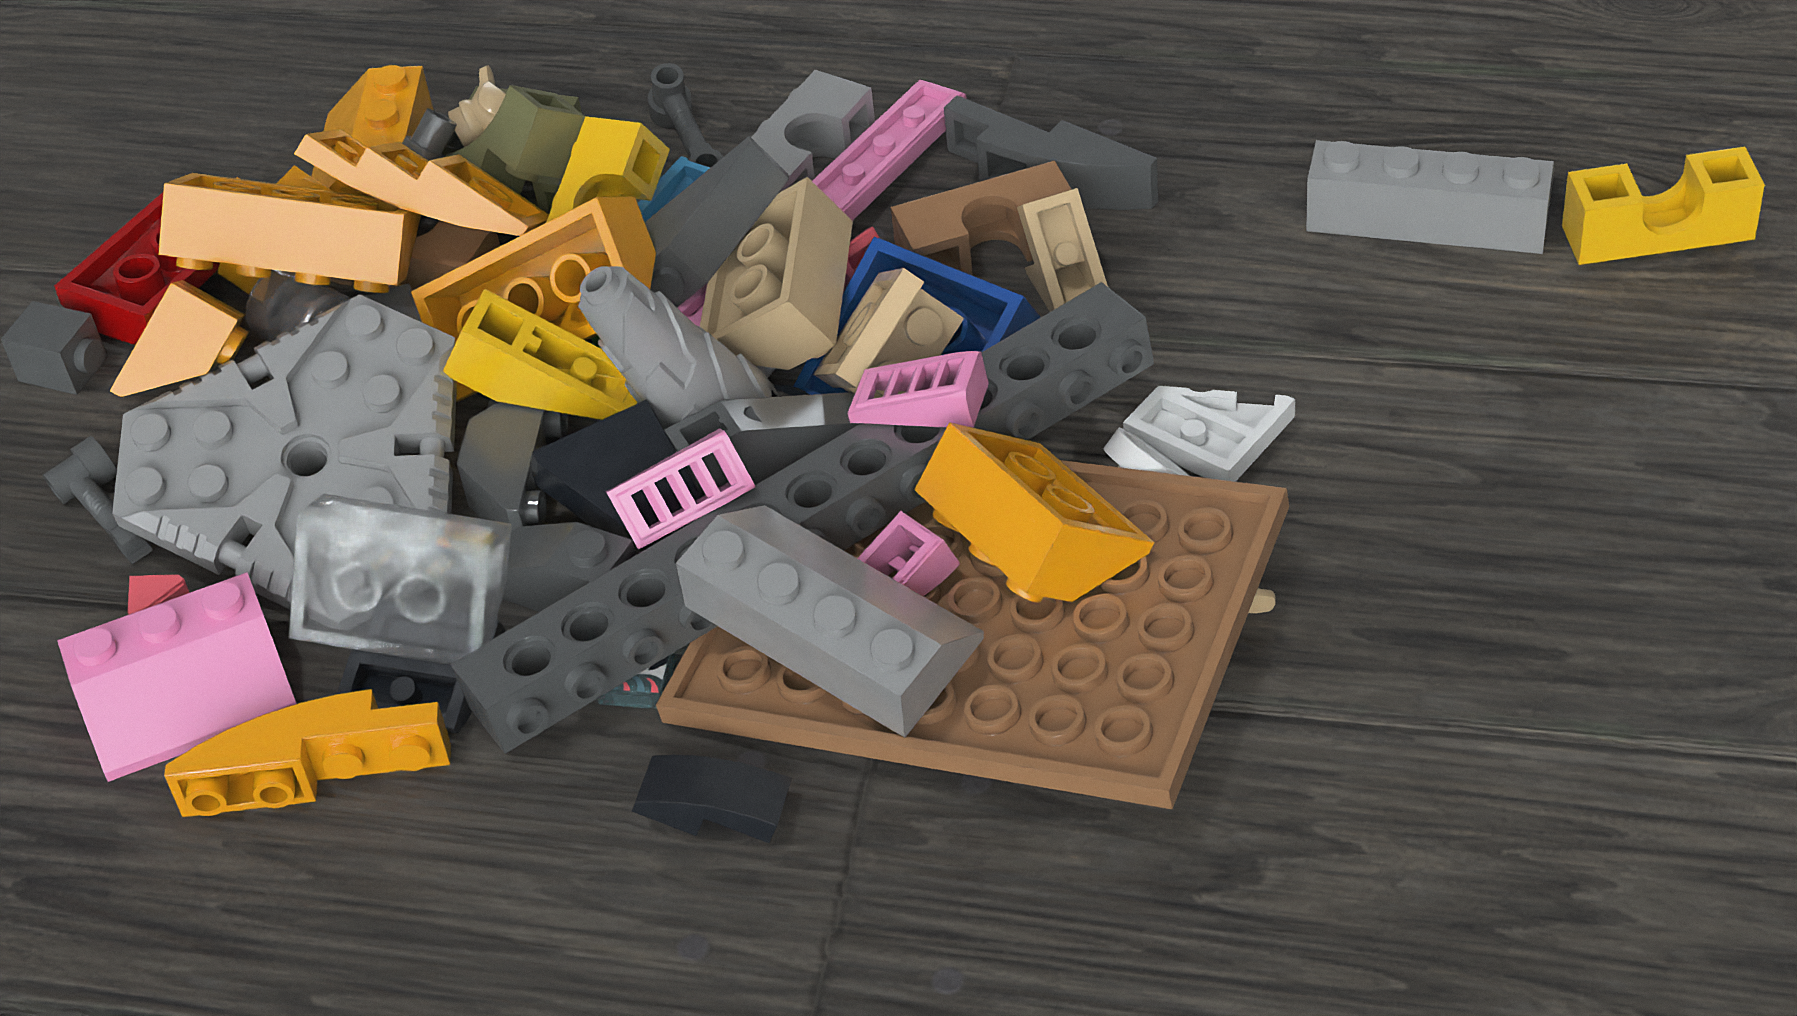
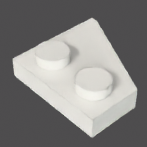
(1209, 429)

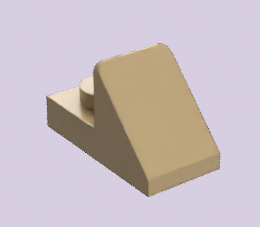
(1060, 248)

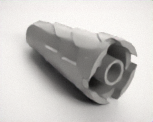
(662, 350)

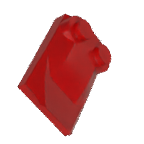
(126, 277)

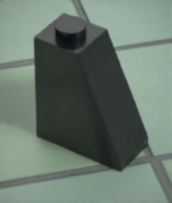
(601, 456)

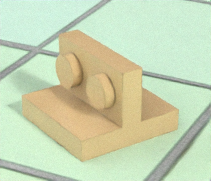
(888, 327)

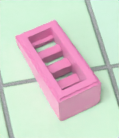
(935, 387)
(715, 497)
(906, 540)

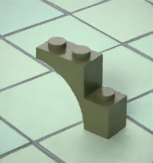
(526, 138)

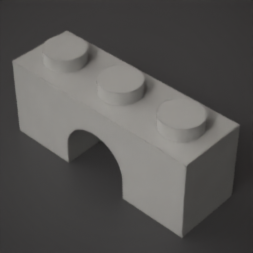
(816, 121)

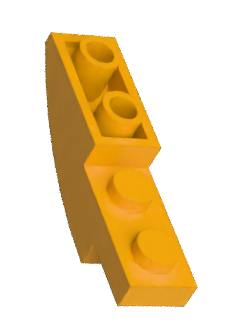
(287, 751)

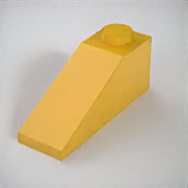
(534, 363)

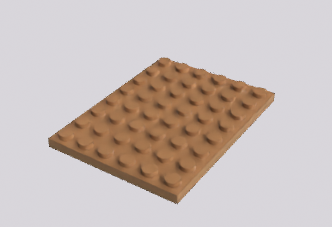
(1058, 691)

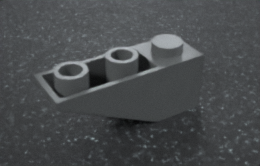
(765, 431)

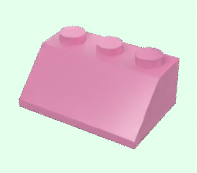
(175, 675)

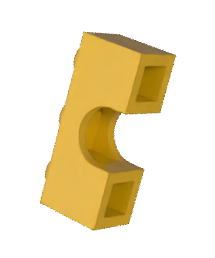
(610, 161)
(1708, 206)

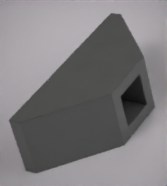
(498, 462)

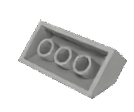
(1429, 196)
(825, 614)

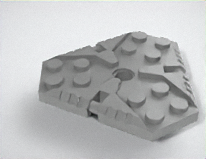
(238, 460)

